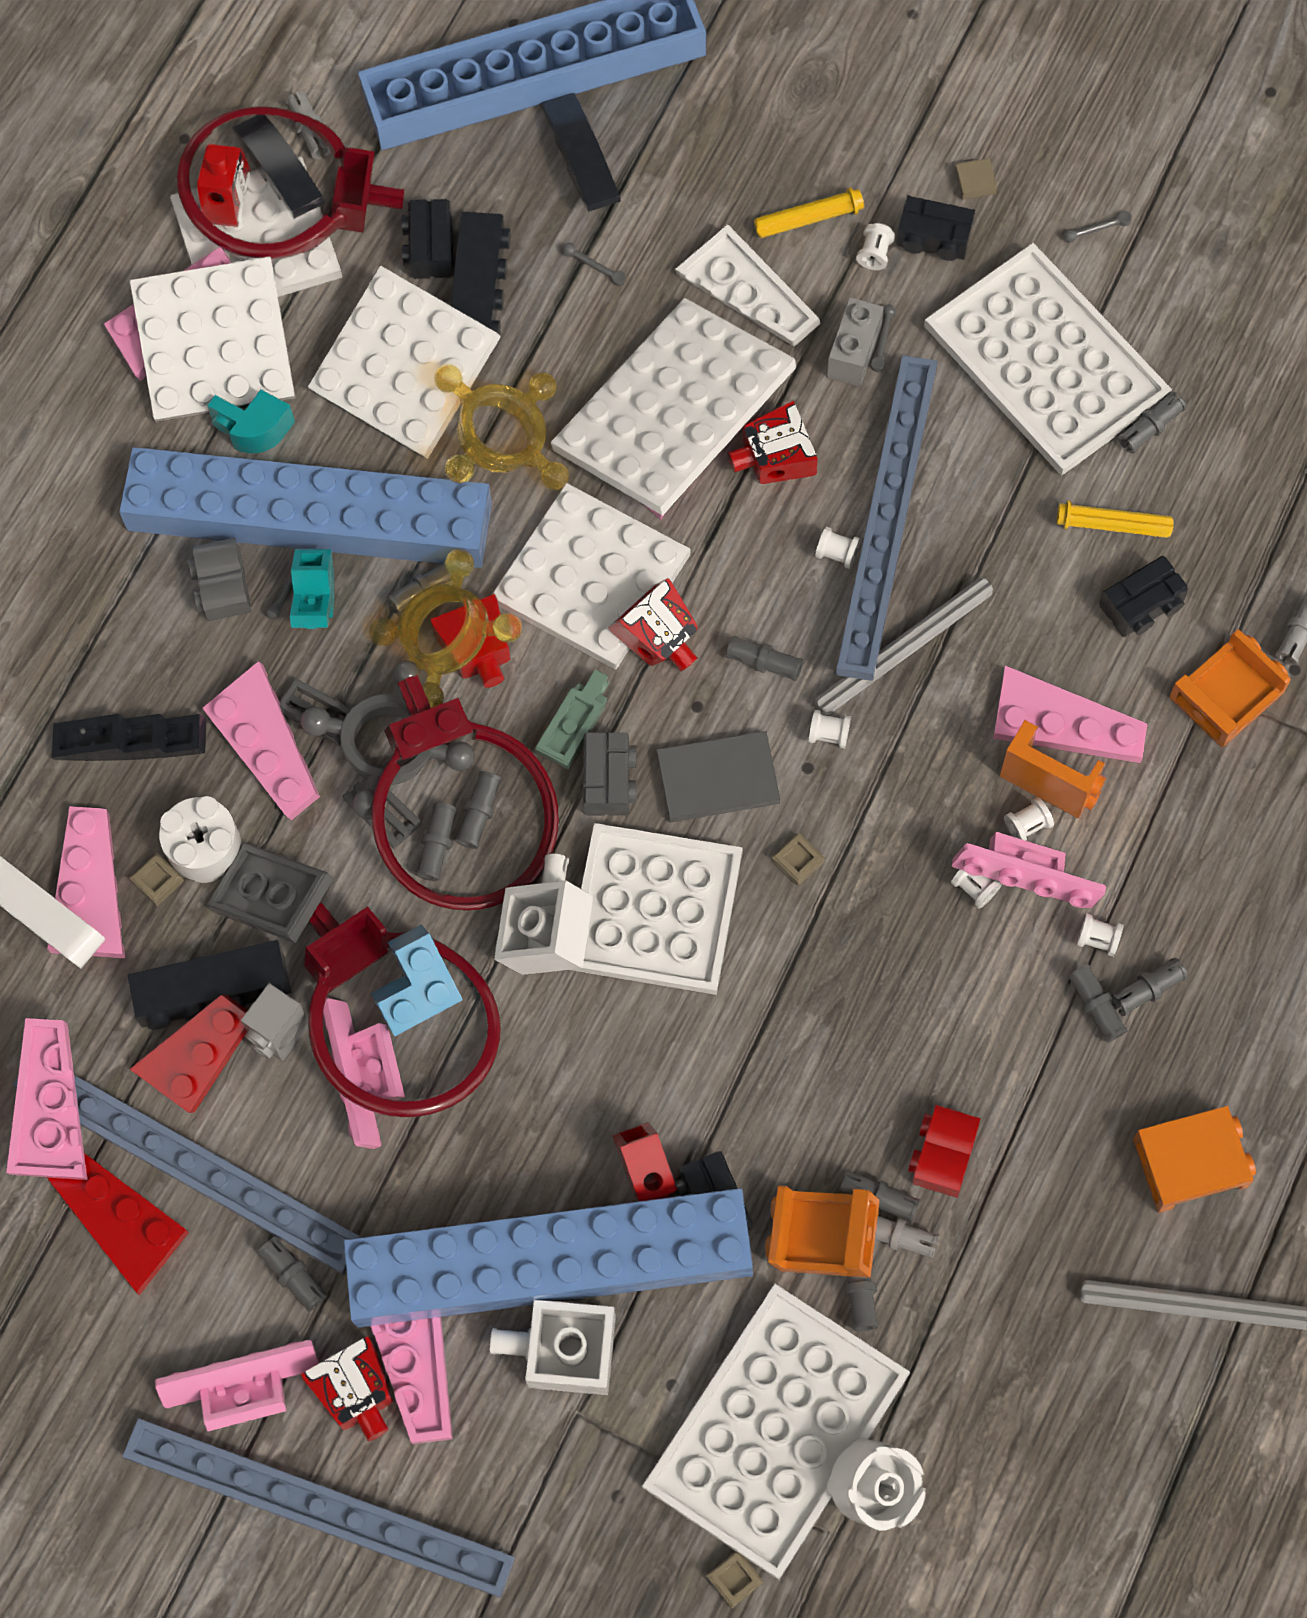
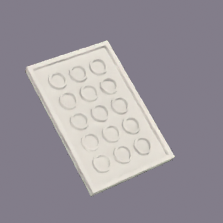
(1047, 358)
(673, 405)
(771, 1428)

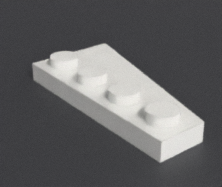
(745, 283)

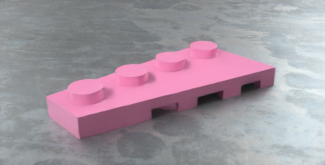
(1066, 720)
(258, 732)
(46, 1112)
(417, 1371)

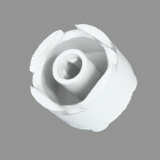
(189, 822)
(877, 1485)

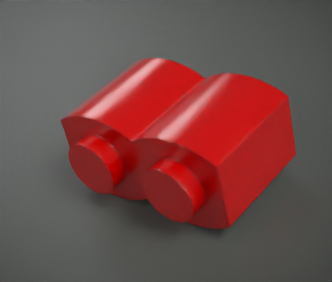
(945, 1150)

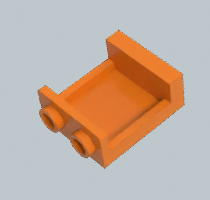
(1231, 688)
(1048, 777)
(1194, 1157)
(823, 1232)

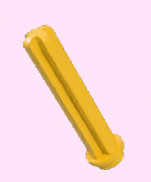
(809, 213)
(1114, 520)

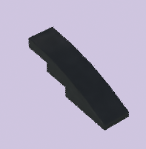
(581, 152)
(279, 165)
(128, 739)

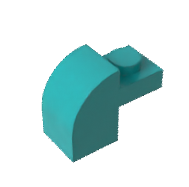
(256, 428)
(312, 588)

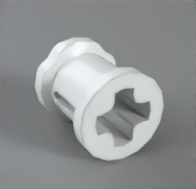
(879, 253)
(837, 547)
(829, 729)
(1029, 819)
(981, 896)
(1100, 935)

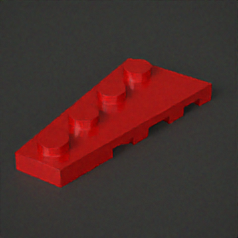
(122, 1222)

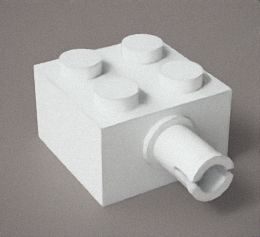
(544, 923)
(564, 1348)

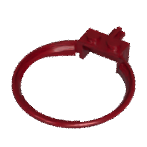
(350, 199)
(429, 729)
(345, 952)

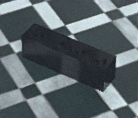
(481, 267)
(192, 985)

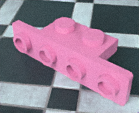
(1028, 867)
(367, 1062)
(239, 1387)

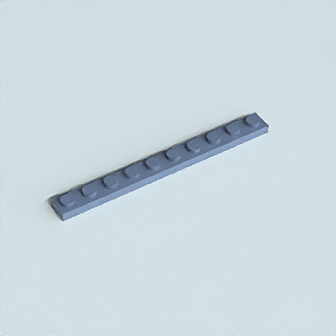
(887, 519)
(212, 1176)
(319, 1508)

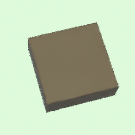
(975, 178)
(798, 859)
(156, 879)
(735, 1579)

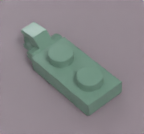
(573, 720)

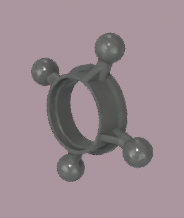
(317, 721)

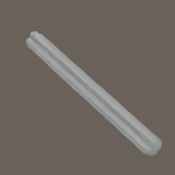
(907, 644)
(1194, 1304)

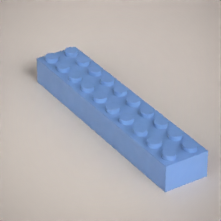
(528, 66)
(304, 506)
(548, 1258)

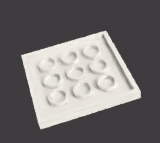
(267, 221)
(211, 336)
(389, 358)
(586, 571)
(658, 907)

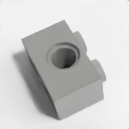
(855, 342)
(274, 1023)

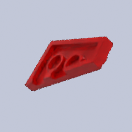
(195, 1054)

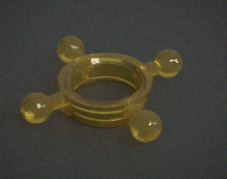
(522, 406)
(468, 642)

